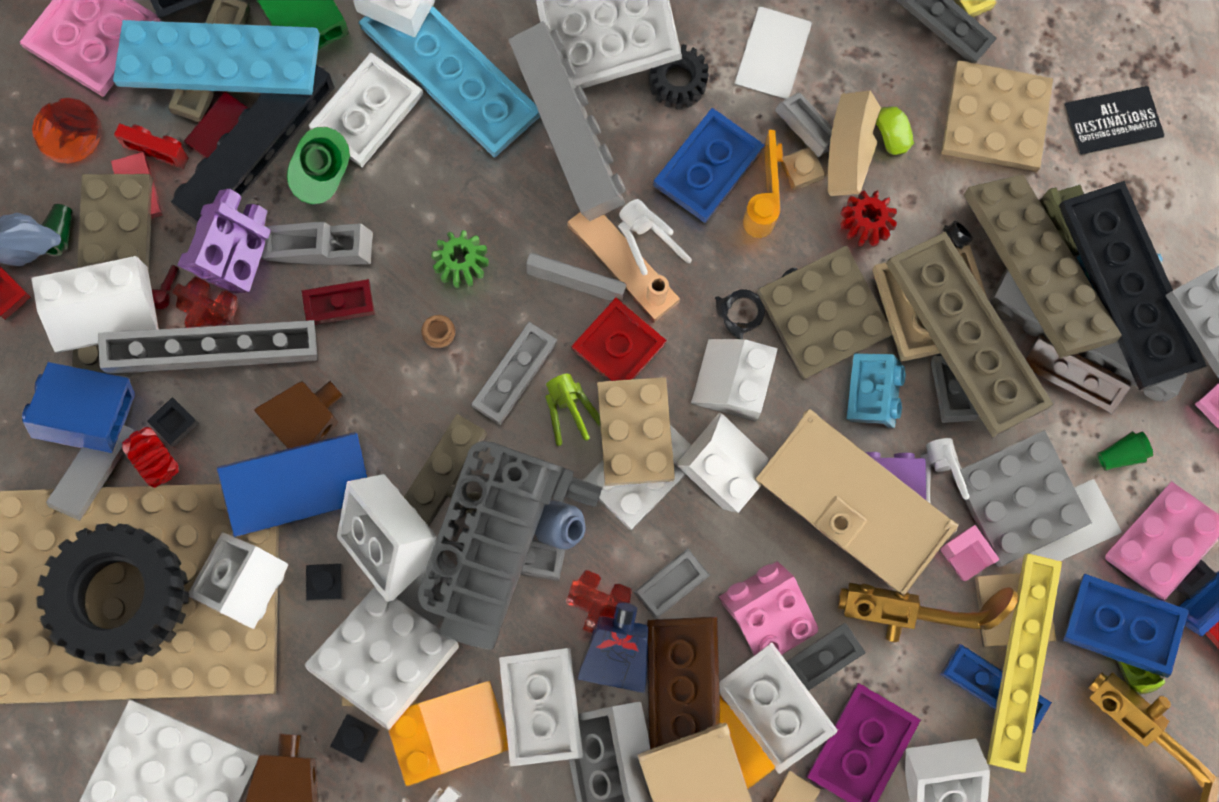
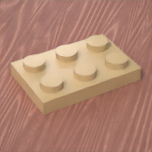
(635, 431)

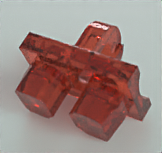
(202, 309)
(586, 597)

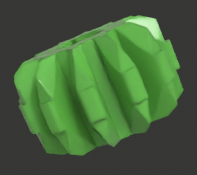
(448, 264)

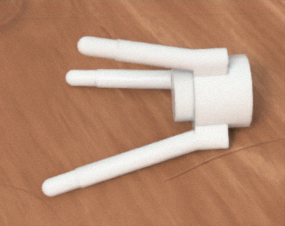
(640, 219)
(944, 458)

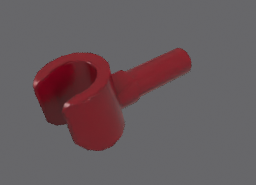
(162, 296)

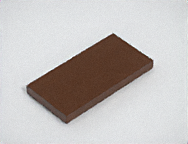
(682, 678)

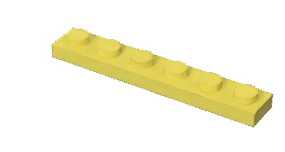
(1024, 663)

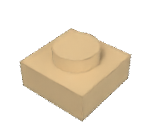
(802, 168)

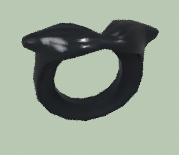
(724, 304)

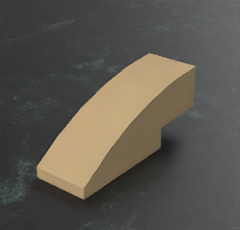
(852, 142)

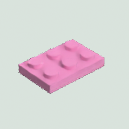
(1166, 541)

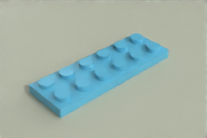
(217, 57)
(459, 79)

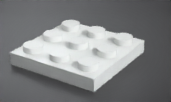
(381, 657)

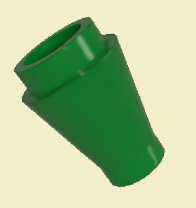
(1127, 451)

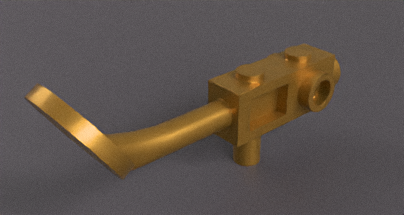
(902, 610)
(1148, 724)

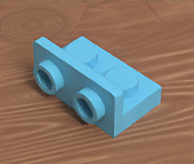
(875, 389)

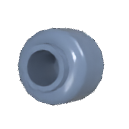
(561, 525)

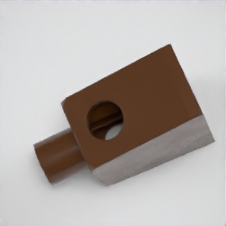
(300, 415)
(284, 775)

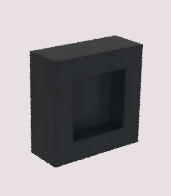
(173, 422)
(1196, 580)
(324, 582)
(354, 738)

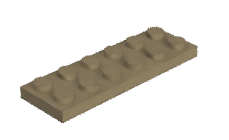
(111, 228)
(1042, 266)
(969, 334)

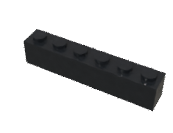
(250, 146)

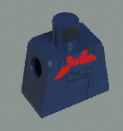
(617, 651)

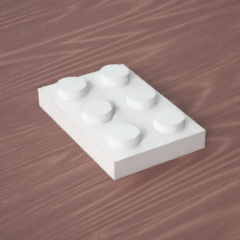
(369, 107)
(635, 501)
(540, 707)
(776, 708)

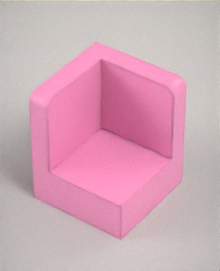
(969, 553)

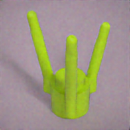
(565, 393)

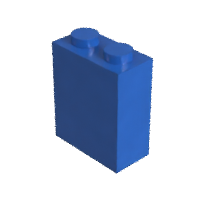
(78, 407)

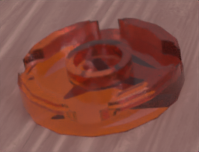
(67, 130)

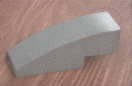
(319, 244)

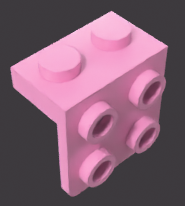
(770, 609)

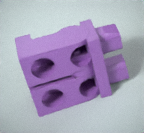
(227, 243)

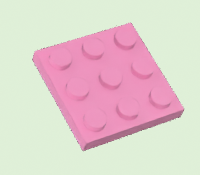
(83, 38)

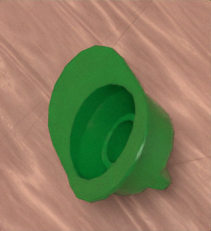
(318, 165)

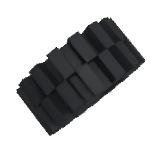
(680, 94)

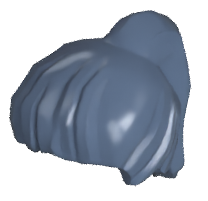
(24, 239)

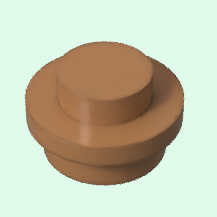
(438, 331)

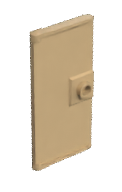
(856, 502)
(695, 769)

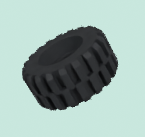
(76, 567)

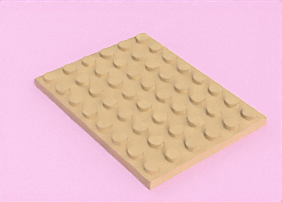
(206, 656)

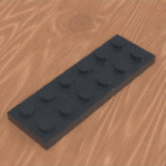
(1131, 284)

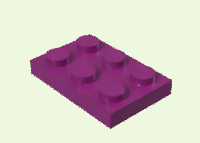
(865, 748)

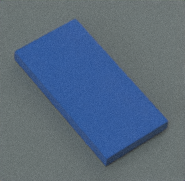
(290, 483)

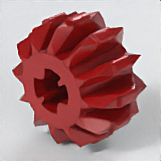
(863, 227)
(150, 457)

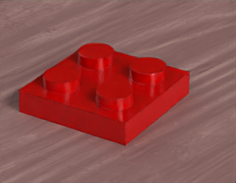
(618, 343)

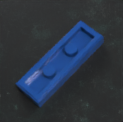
(982, 679)

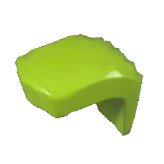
(895, 130)
(1139, 679)

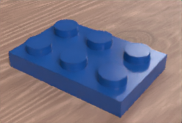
(708, 165)
(1126, 625)

